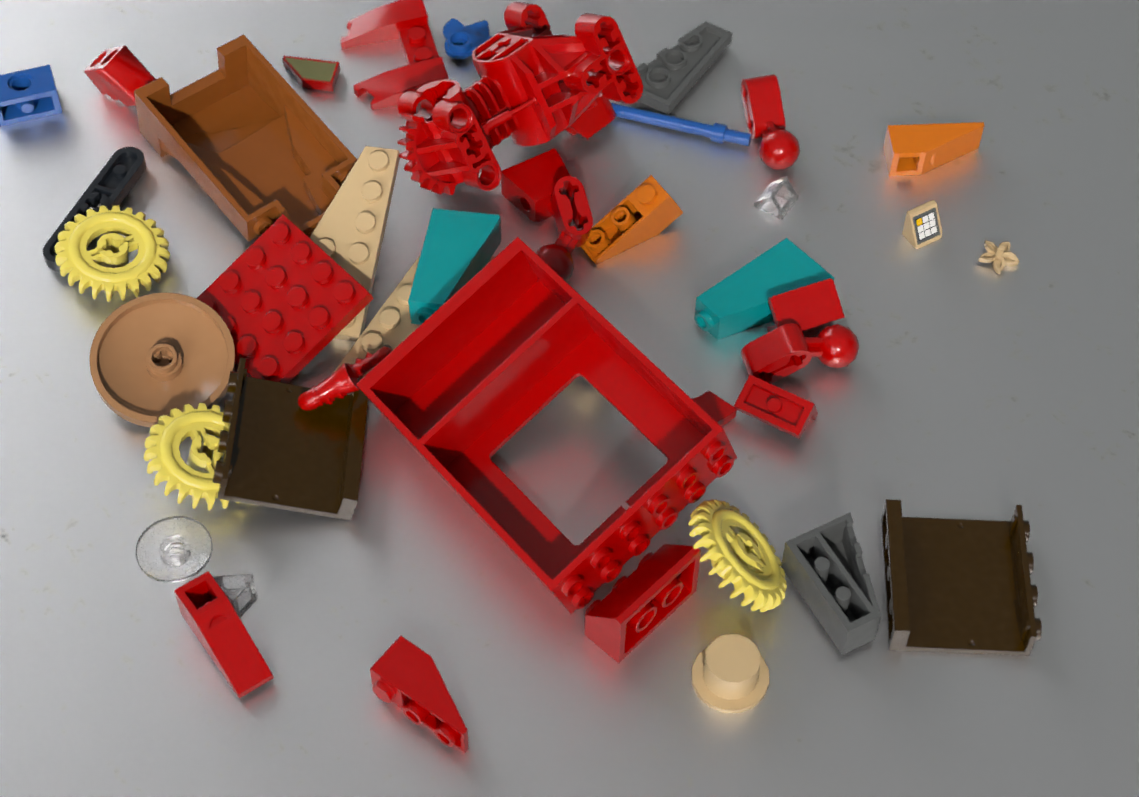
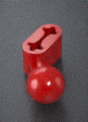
(767, 121)
(559, 254)
(788, 351)

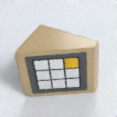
(922, 225)

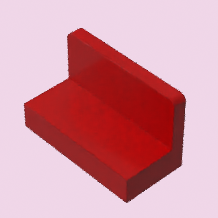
(807, 306)
(775, 406)

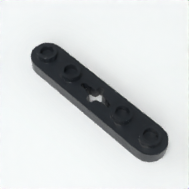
(107, 189)

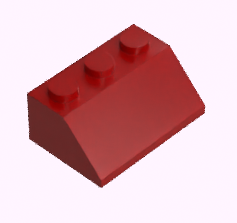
(643, 599)

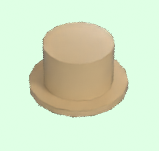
(730, 674)

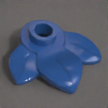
(463, 39)

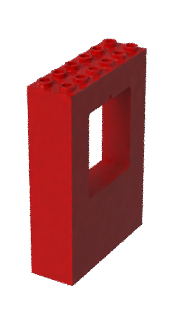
(492, 366)

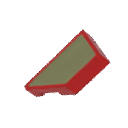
(313, 73)

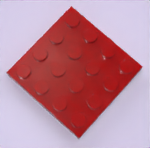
(284, 302)

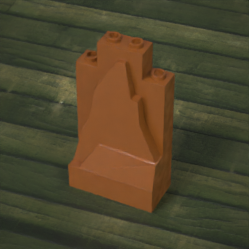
(248, 141)

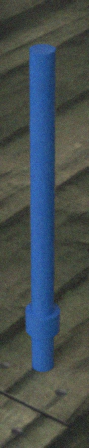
(717, 133)

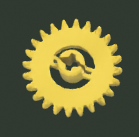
(108, 264)
(197, 473)
(739, 554)

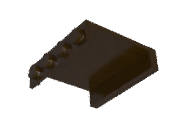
(289, 454)
(958, 584)

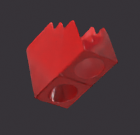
(118, 74)

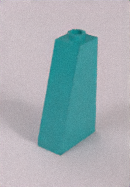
(452, 254)
(743, 297)

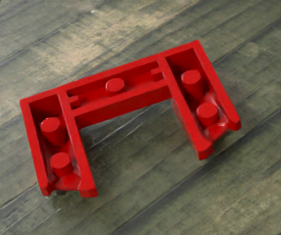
(408, 23)

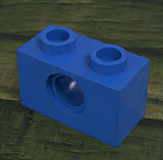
(28, 95)

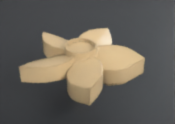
(999, 256)

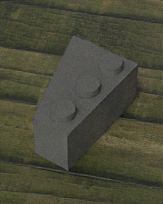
(834, 583)

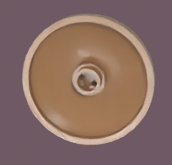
(161, 356)

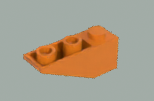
(927, 146)
(632, 221)

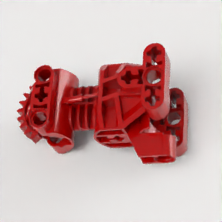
(527, 90)

